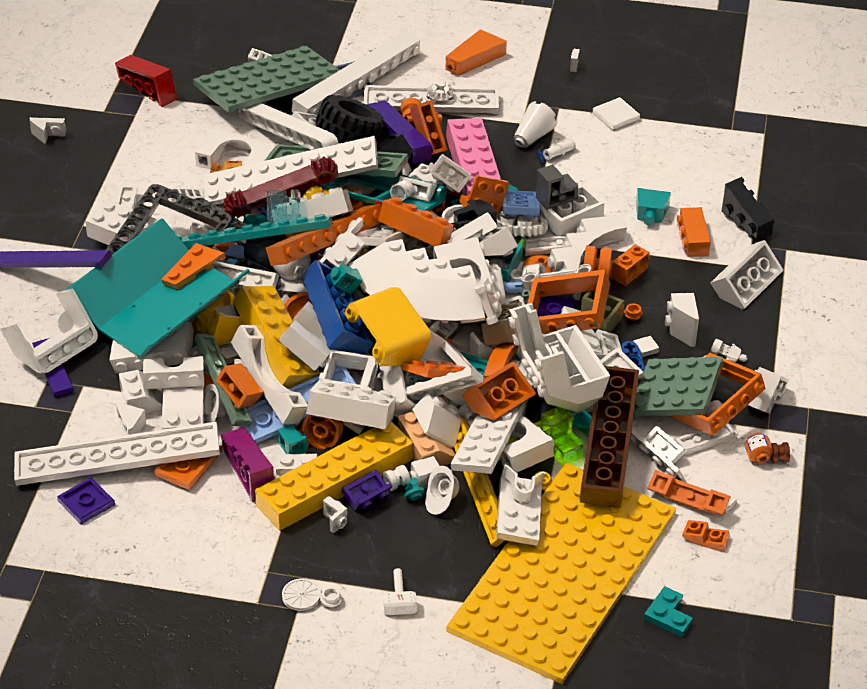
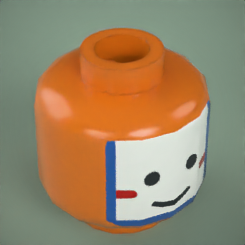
(758, 447)

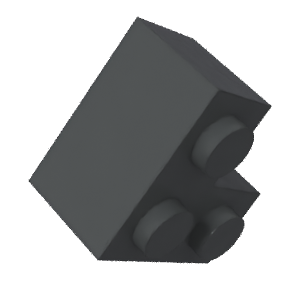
(554, 188)

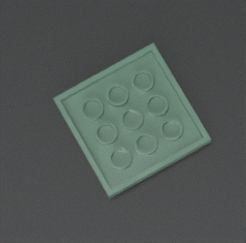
(677, 386)

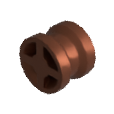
(780, 452)

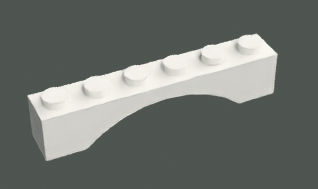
(251, 349)

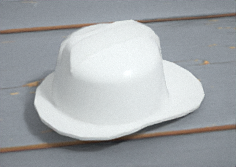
(212, 404)
(441, 490)

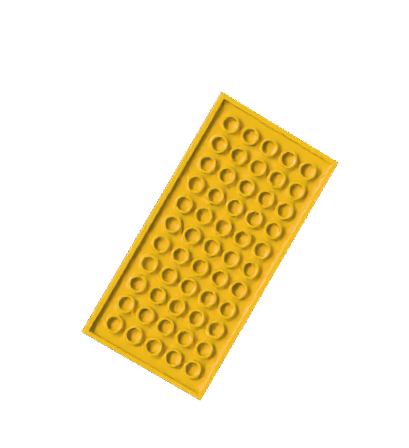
(553, 597)

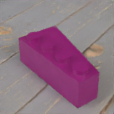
(247, 460)

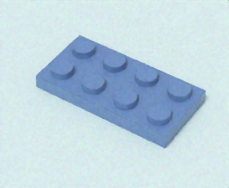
(521, 203)

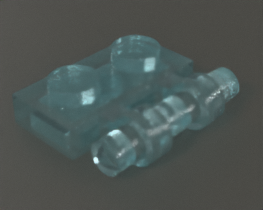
(277, 205)

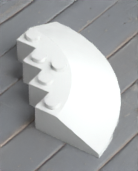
(428, 284)

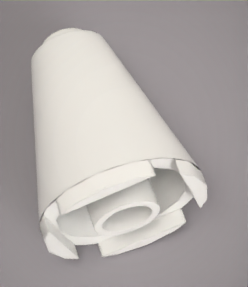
(535, 123)

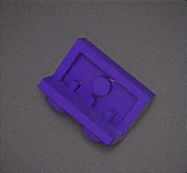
(365, 490)

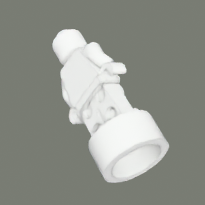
(731, 353)

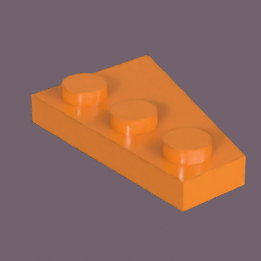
(192, 263)

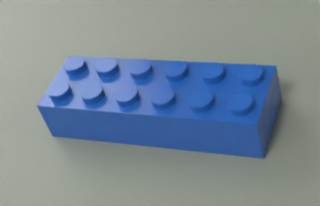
(330, 306)

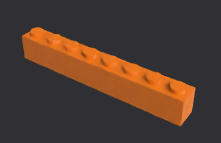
(317, 239)

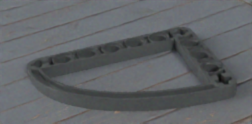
(161, 197)

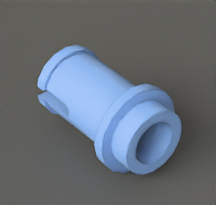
(512, 287)

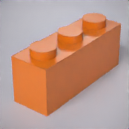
(428, 125)
(693, 231)

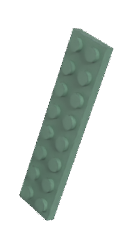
(388, 163)

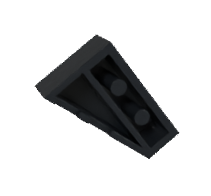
(745, 210)

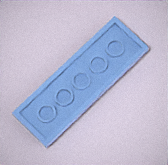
(266, 421)

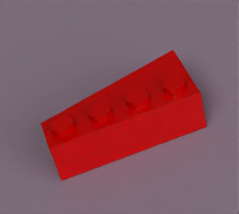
(148, 79)

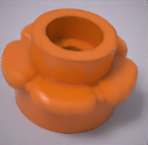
(633, 312)

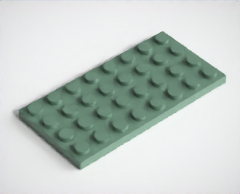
(265, 78)

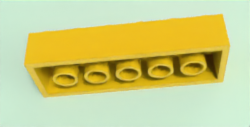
(266, 310)

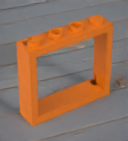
(570, 284)
(752, 387)

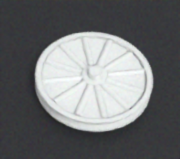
(301, 594)

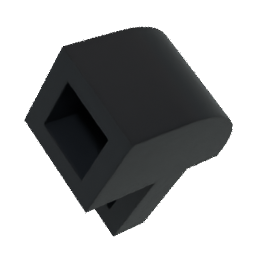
(473, 210)

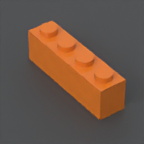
(415, 222)

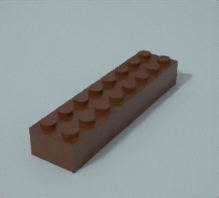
(610, 440)

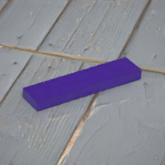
(57, 378)

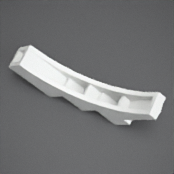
(590, 232)

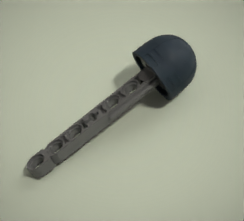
(254, 248)

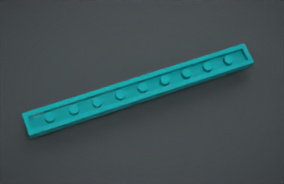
(264, 230)

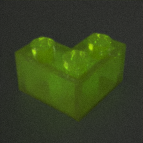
(558, 425)

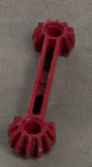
(319, 172)

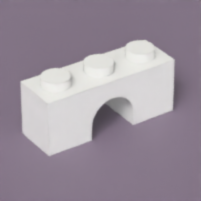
(160, 376)

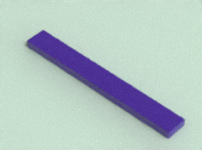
(54, 259)

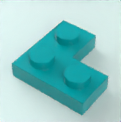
(664, 613)

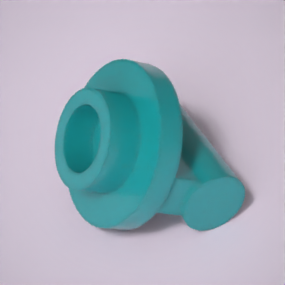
(413, 491)

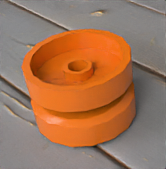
(601, 263)

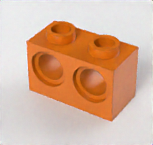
(630, 265)

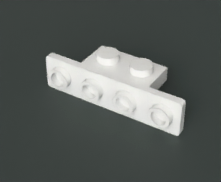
(476, 228)
(346, 246)
(662, 447)

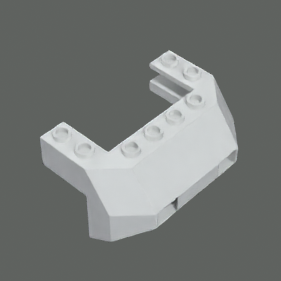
(559, 362)

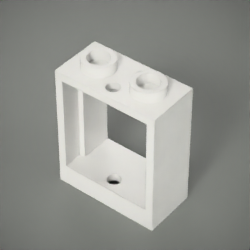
(353, 361)

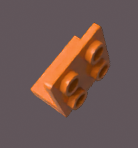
(487, 190)

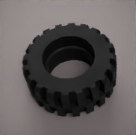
(349, 119)

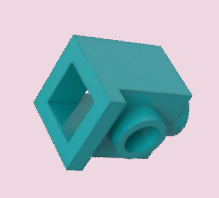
(343, 275)
(292, 440)

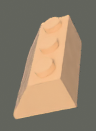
(424, 445)

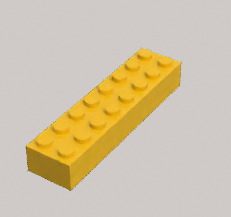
(305, 487)

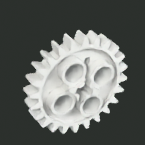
(522, 225)

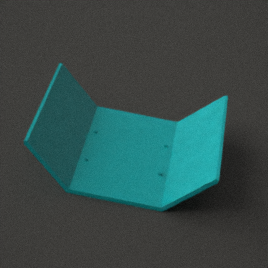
(132, 303)

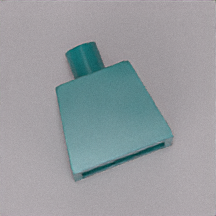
(652, 205)

